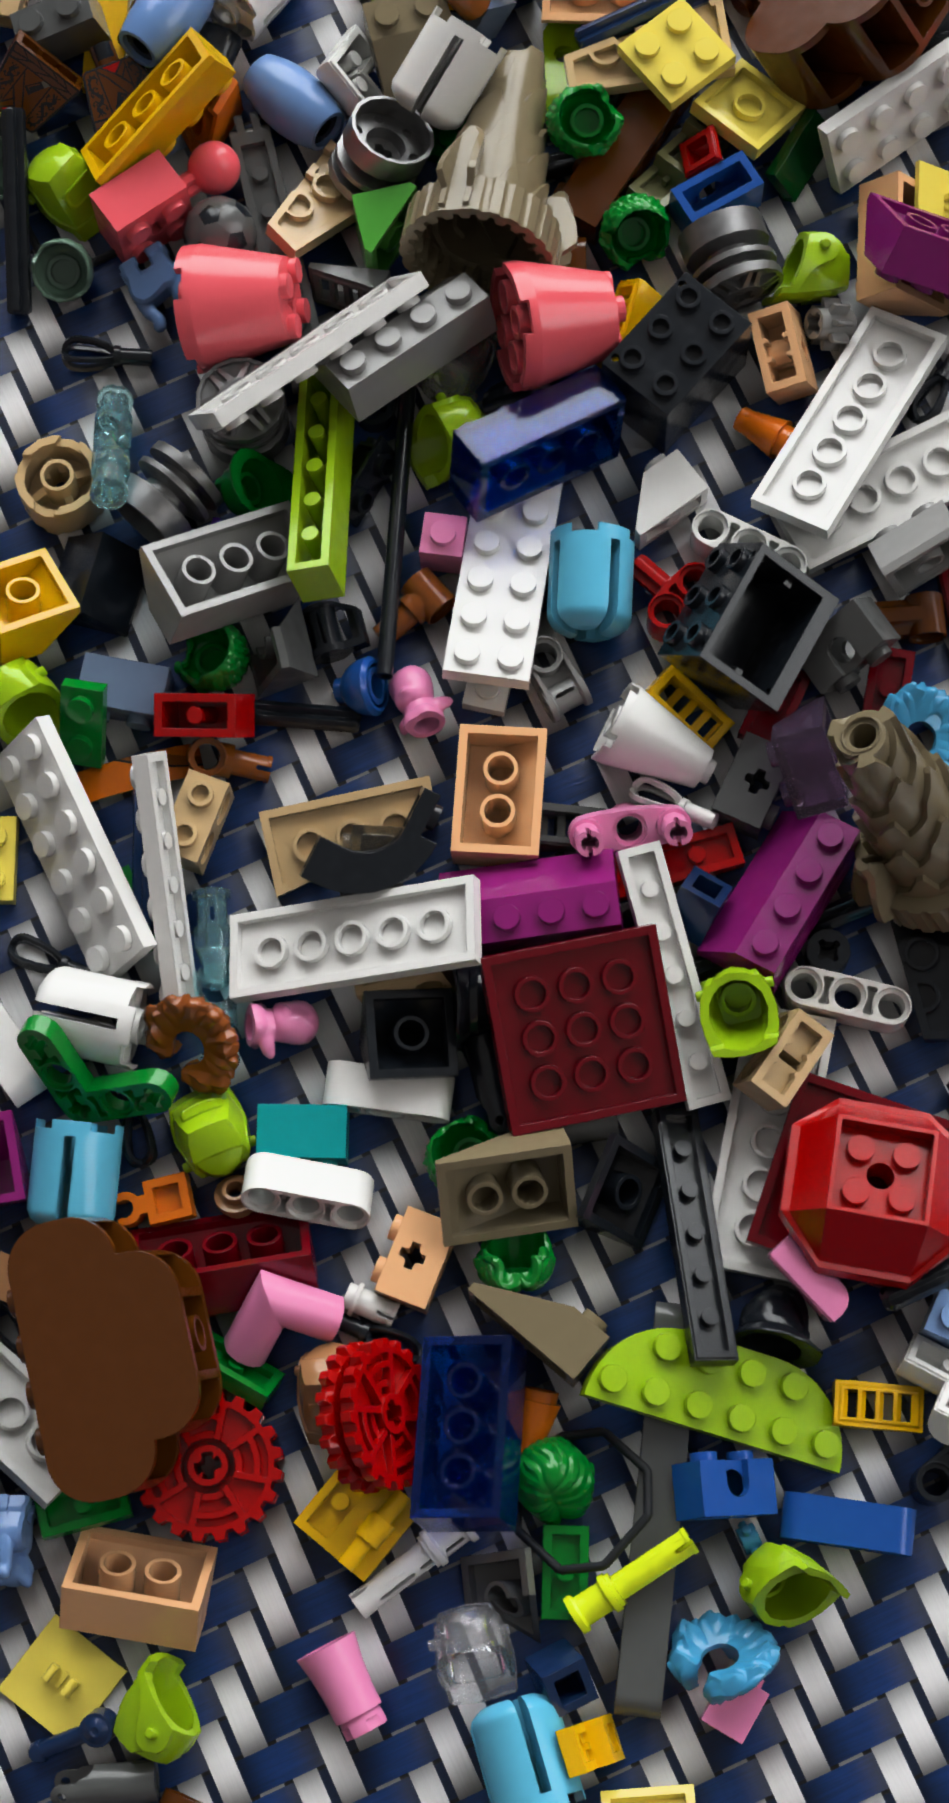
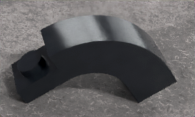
(380, 868)

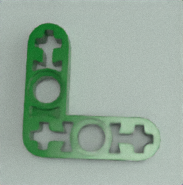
(82, 1094)

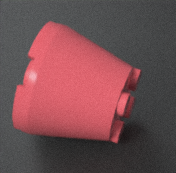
(236, 303)
(552, 321)

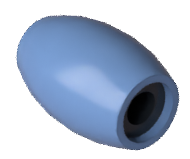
(158, 25)
(293, 102)

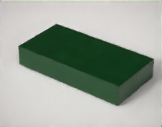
(797, 157)

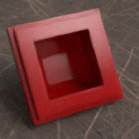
(700, 152)

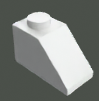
(667, 496)

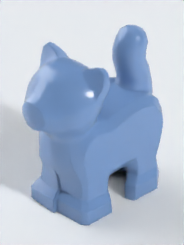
(152, 285)
(16, 1540)

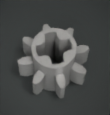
(830, 324)

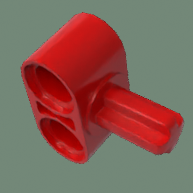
(667, 590)

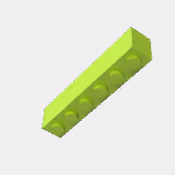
(320, 494)

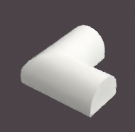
(347, 70)
(928, 1367)

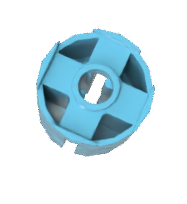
(590, 582)
(74, 1170)
(522, 1753)

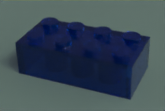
(536, 443)
(469, 1434)

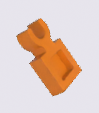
(164, 1201)

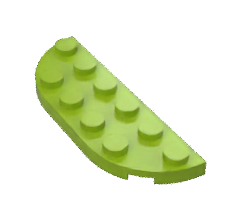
(751, 1404)

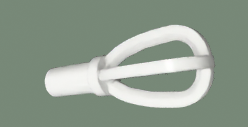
(696, 813)

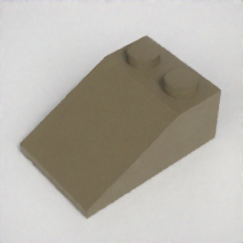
(392, 31)
(507, 1188)
(550, 1330)

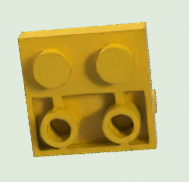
(356, 1526)

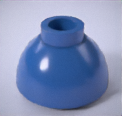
(361, 688)

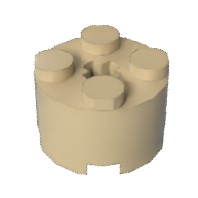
(41, 469)

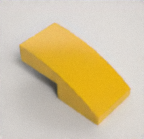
(590, 1745)

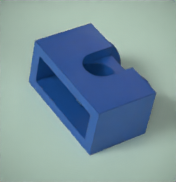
(735, 185)
(723, 1487)

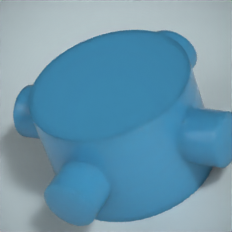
(748, 1537)

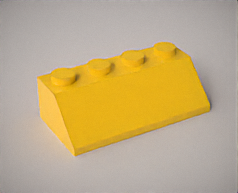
(159, 107)

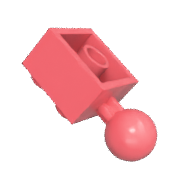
(153, 200)

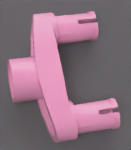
(657, 822)

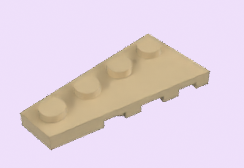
(604, 66)
(294, 828)

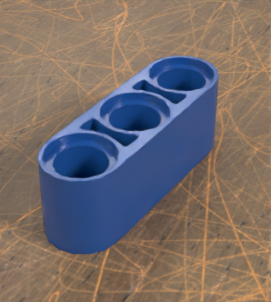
(848, 1524)

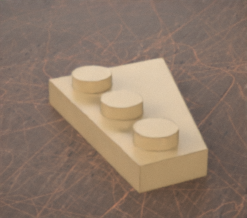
(311, 211)

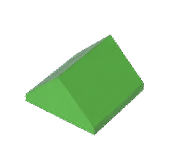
(380, 223)

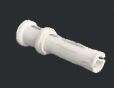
(430, 1550)

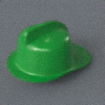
(253, 482)

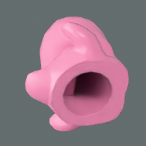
(414, 697)
(285, 1022)

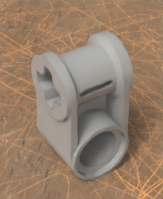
(559, 685)

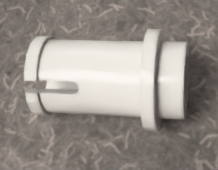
(370, 1305)

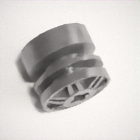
(380, 147)
(731, 255)
(263, 431)
(172, 490)

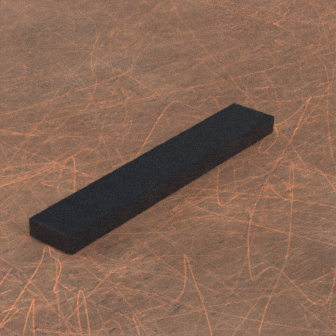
(694, 1238)

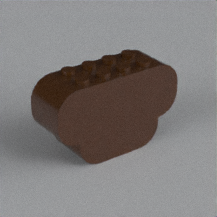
(829, 47)
(110, 1354)

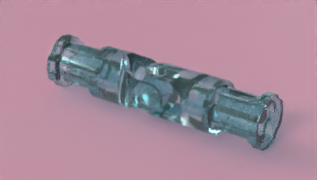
(111, 447)
(213, 946)

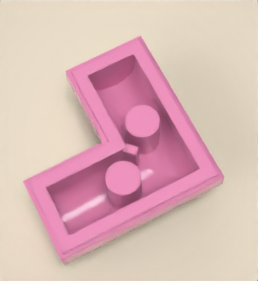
(822, 1292)
(279, 1304)

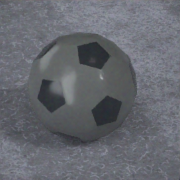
(220, 223)

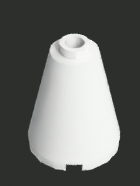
(652, 742)

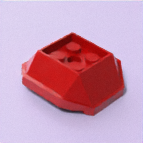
(845, 1221)

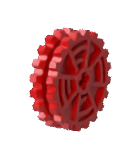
(370, 1414)
(238, 1487)

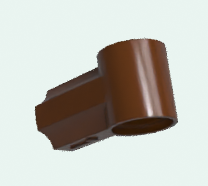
(917, 617)

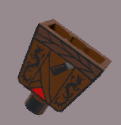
(35, 81)
(109, 82)

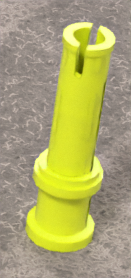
(611, 1591)

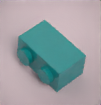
(304, 1131)

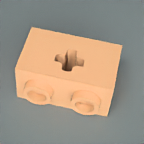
(783, 353)
(416, 1286)

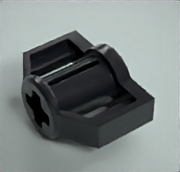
(327, 632)

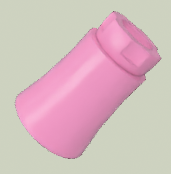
(345, 1685)

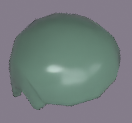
(62, 270)

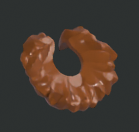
(210, 1025)

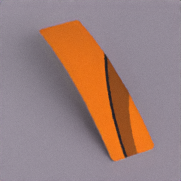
(115, 775)

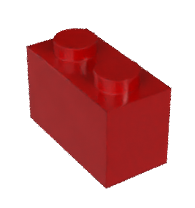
(204, 715)

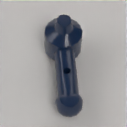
(94, 1730)

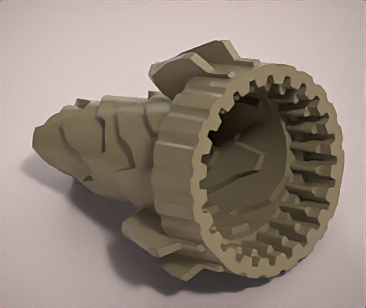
(492, 187)
(901, 817)

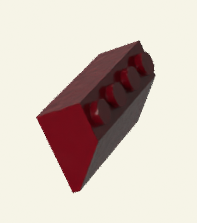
(234, 1250)

